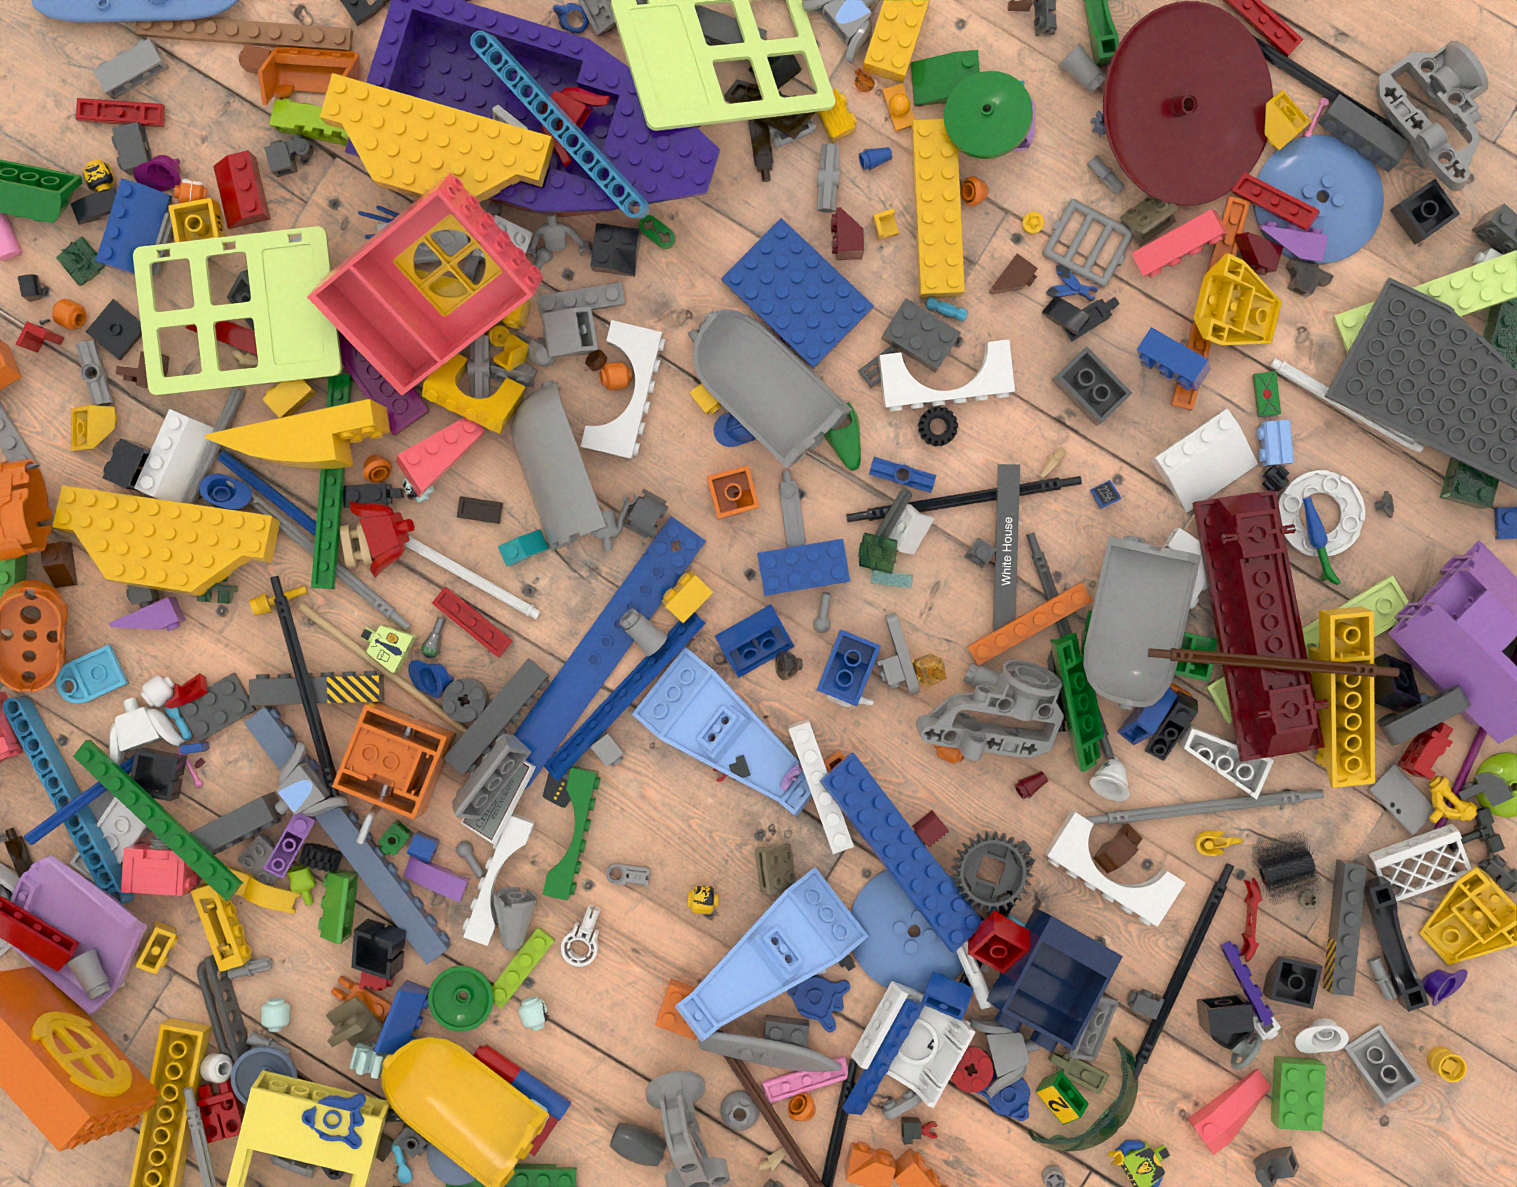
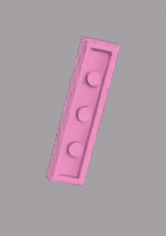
(801, 1081)

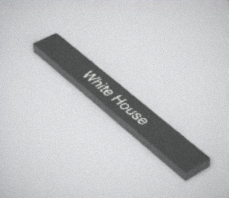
(1006, 544)

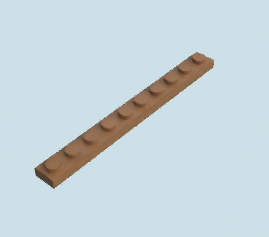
(249, 33)

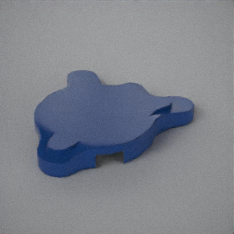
(818, 998)
(1011, 1100)
(356, 1119)

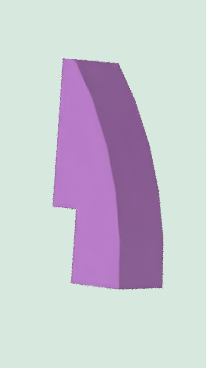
(437, 878)

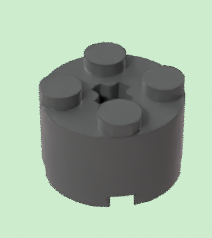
(645, 514)
(454, 705)

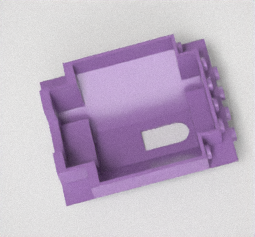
(1460, 636)

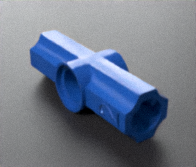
(916, 478)

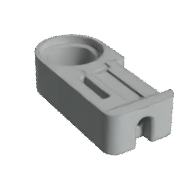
(630, 873)

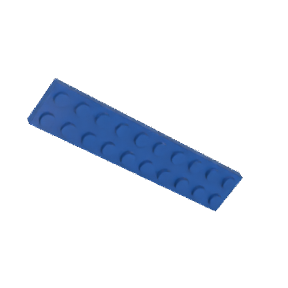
(901, 852)

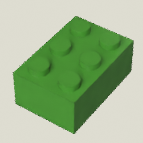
(1298, 1093)

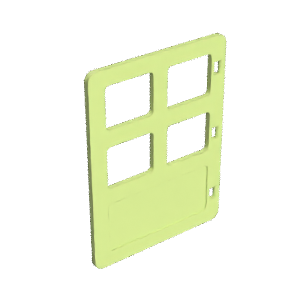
(677, 72)
(290, 331)

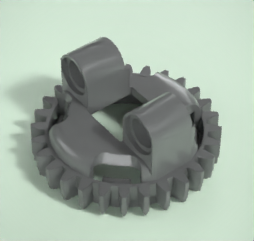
(985, 891)

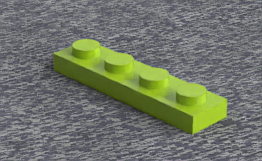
(521, 966)

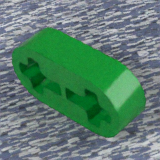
(660, 228)

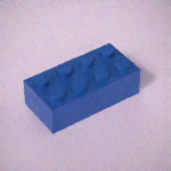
(803, 567)

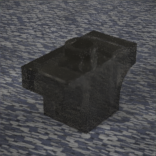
(1306, 276)

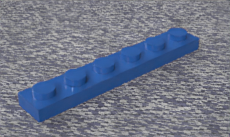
(888, 1050)

